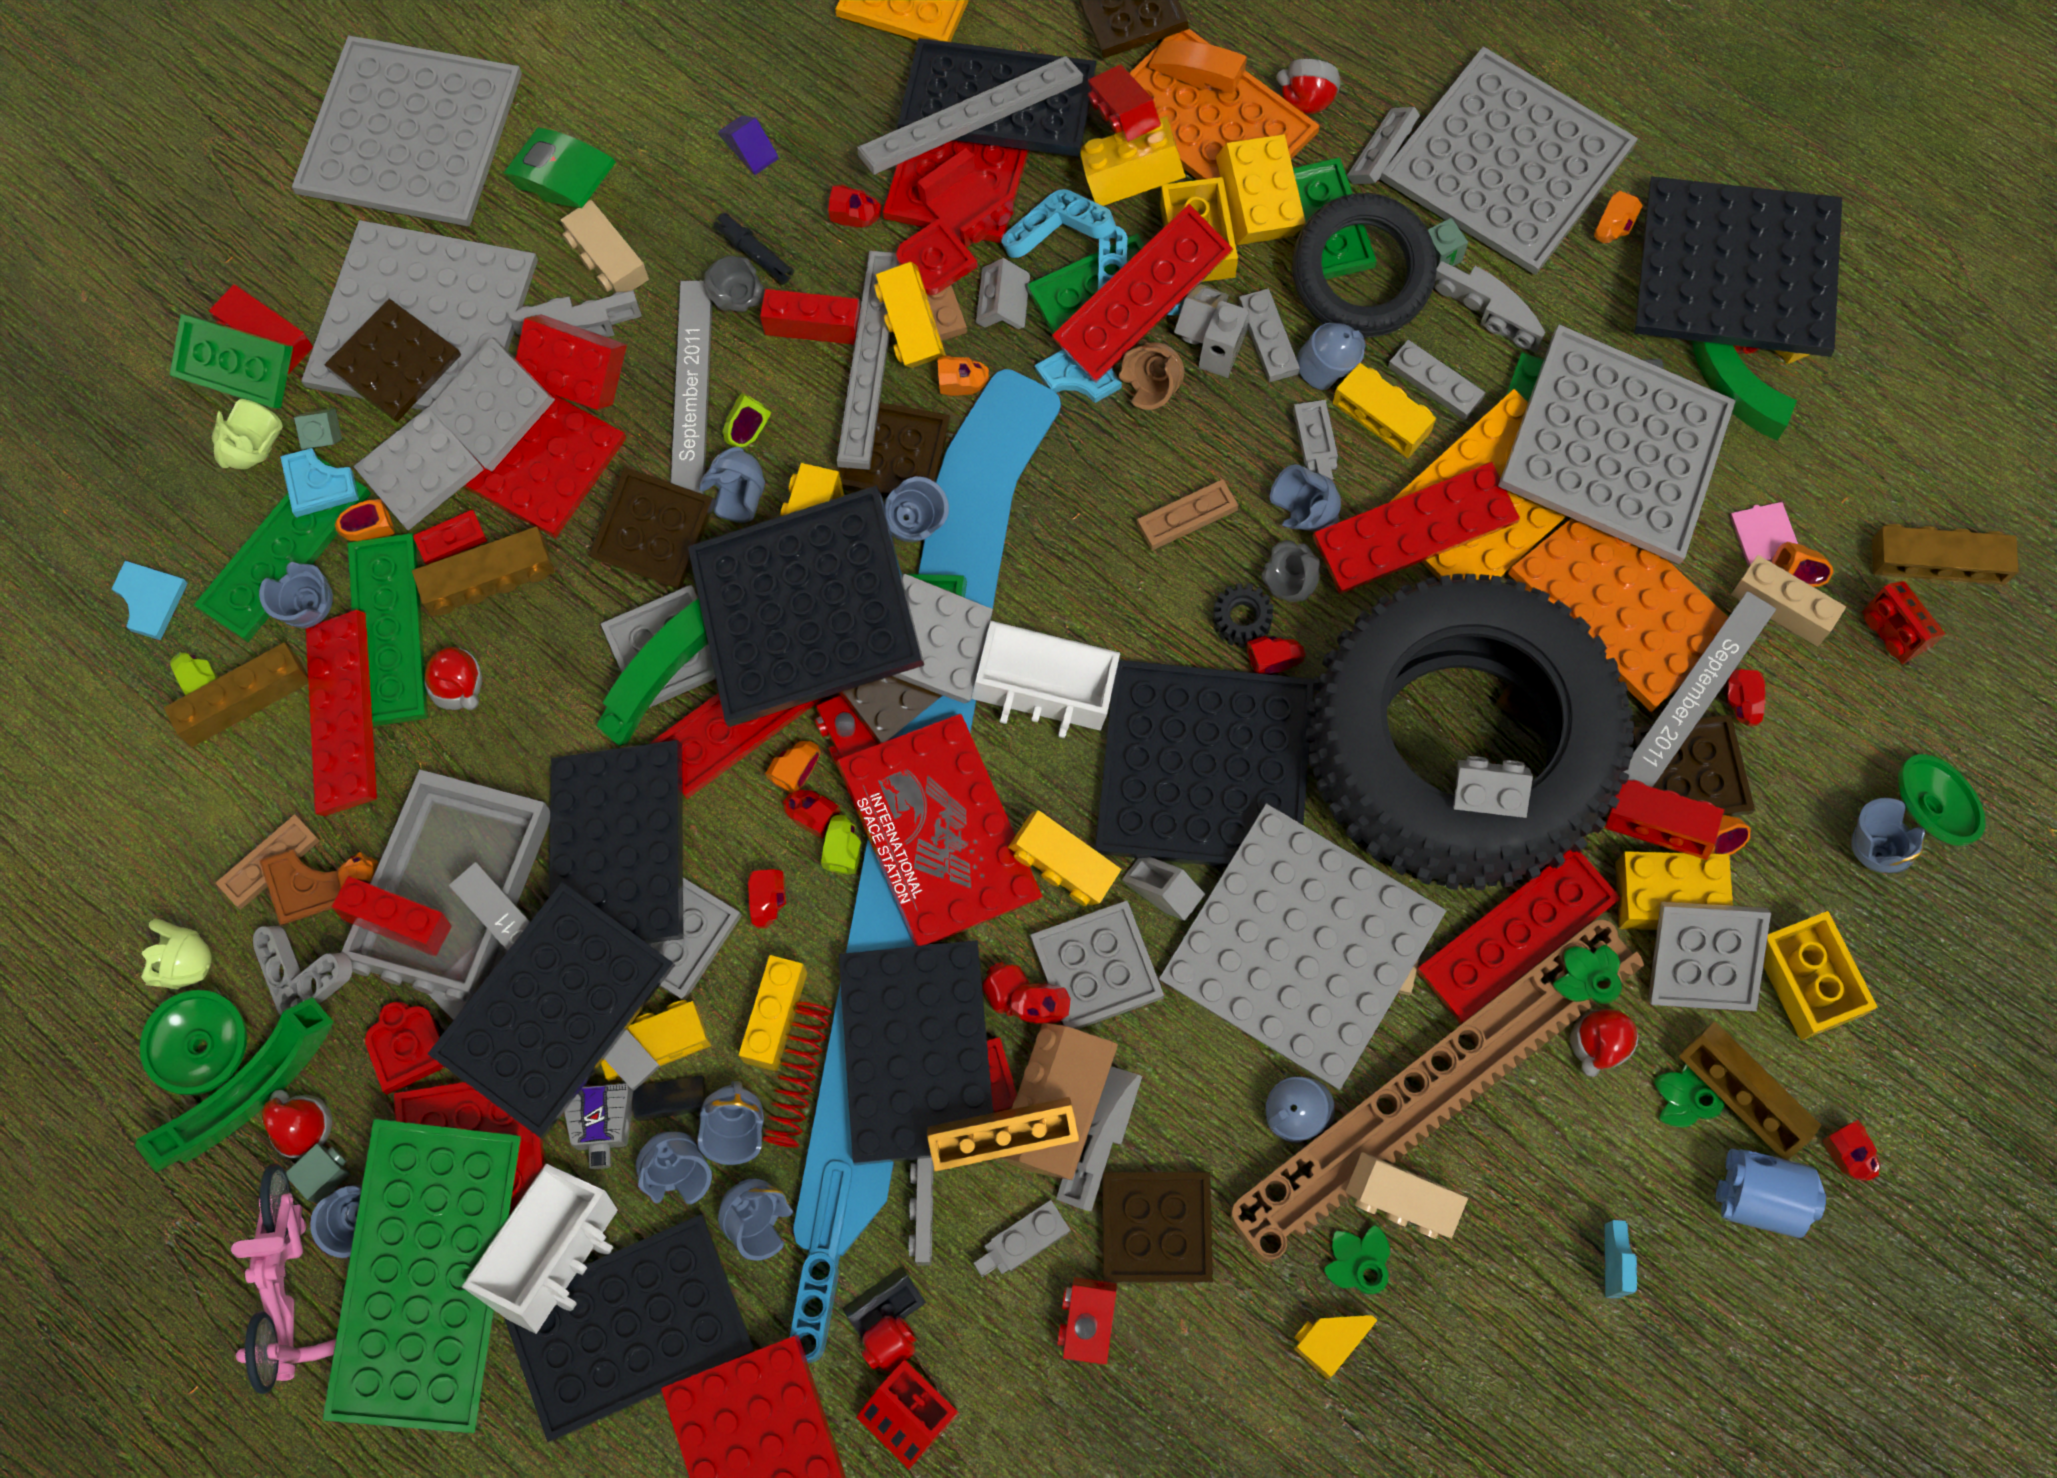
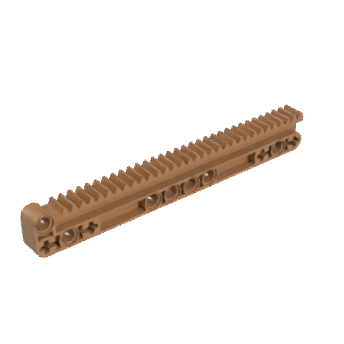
(1502, 1037)

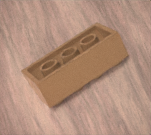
(1063, 1066)

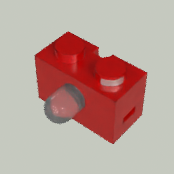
(842, 728)
(1089, 1320)

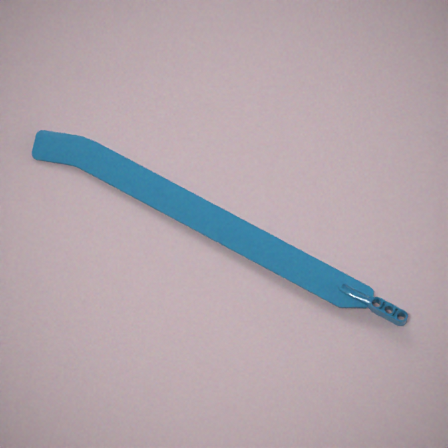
(979, 486)

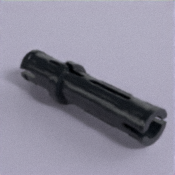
(744, 240)

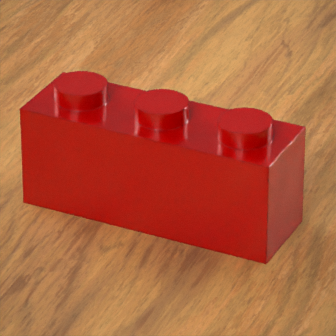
(1123, 103)
(247, 314)
(810, 316)
(1666, 819)
(391, 916)

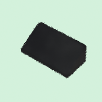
(668, 1098)
(890, 1297)

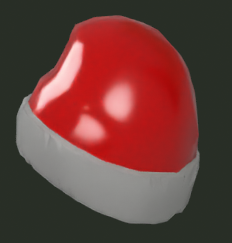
(1309, 84)
(453, 679)
(1603, 1040)
(296, 1123)

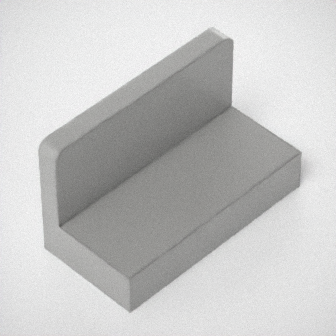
(1003, 294)

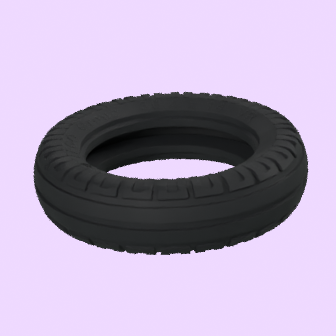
(1402, 226)

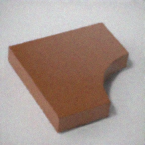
(297, 889)

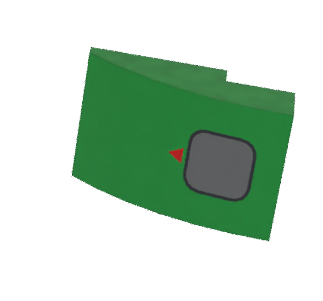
(559, 168)

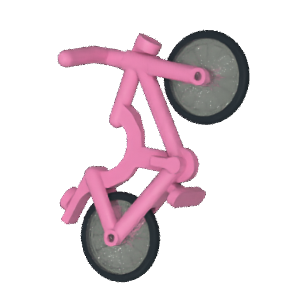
(271, 1332)

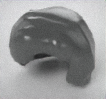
(733, 284)
(1291, 571)

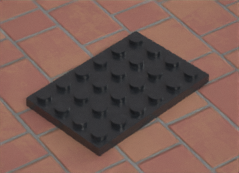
(954, 72)
(622, 835)
(551, 1010)
(912, 1046)
(636, 1327)

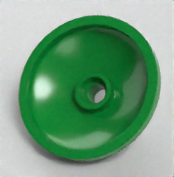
(1941, 800)
(176, 1031)

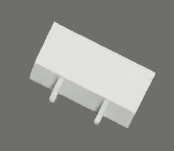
(1045, 676)
(542, 1248)

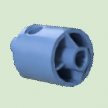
(1770, 1193)

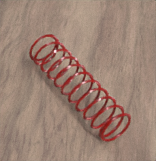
(816, 1014)

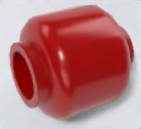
(1001, 984)
(888, 1343)

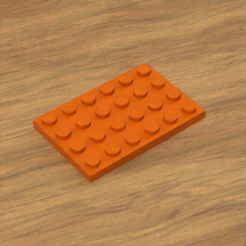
(1211, 117)
(1630, 598)

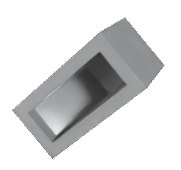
(1198, 312)
(1164, 886)

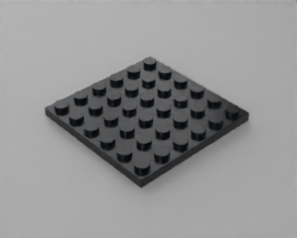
(1740, 266)
(804, 606)
(1199, 760)

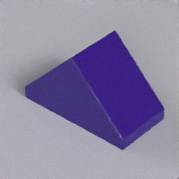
(749, 143)

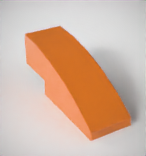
(1200, 64)

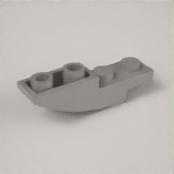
(1502, 308)
(591, 315)
(1107, 1127)

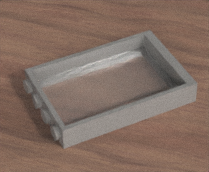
(435, 840)

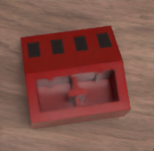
(1902, 622)
(907, 1414)

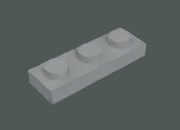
(1383, 145)
(1269, 336)
(1436, 380)
(922, 1211)

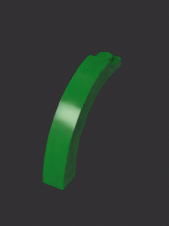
(1755, 401)
(651, 671)
(242, 1097)

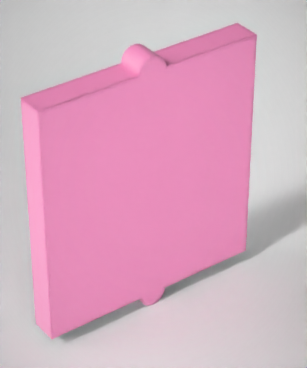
(1762, 530)

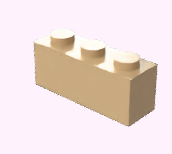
(603, 249)
(1796, 602)
(1405, 1197)

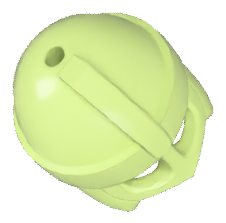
(245, 435)
(179, 957)

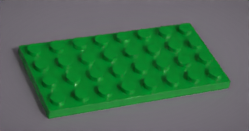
(407, 1330)

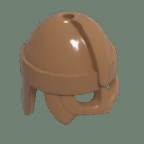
(1148, 375)

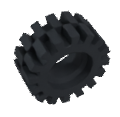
(1247, 597)

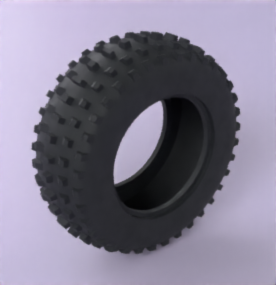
(1488, 630)

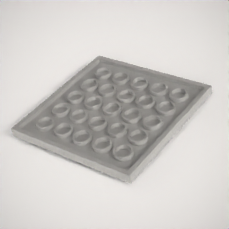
(407, 130)
(1509, 160)
(443, 281)
(1618, 444)
(1302, 946)

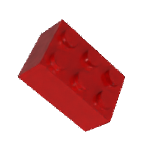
(571, 360)

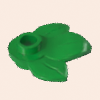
(1586, 971)
(1683, 1096)
(1359, 1255)

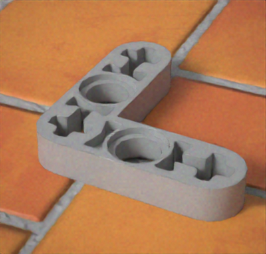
(275, 949)

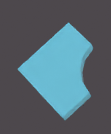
(1062, 373)
(315, 485)
(150, 598)
(1619, 1261)

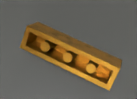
(1945, 554)
(483, 572)
(237, 695)
(1750, 1091)
(1002, 1134)

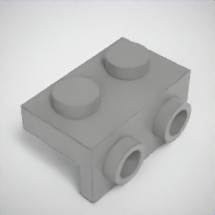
(1493, 787)

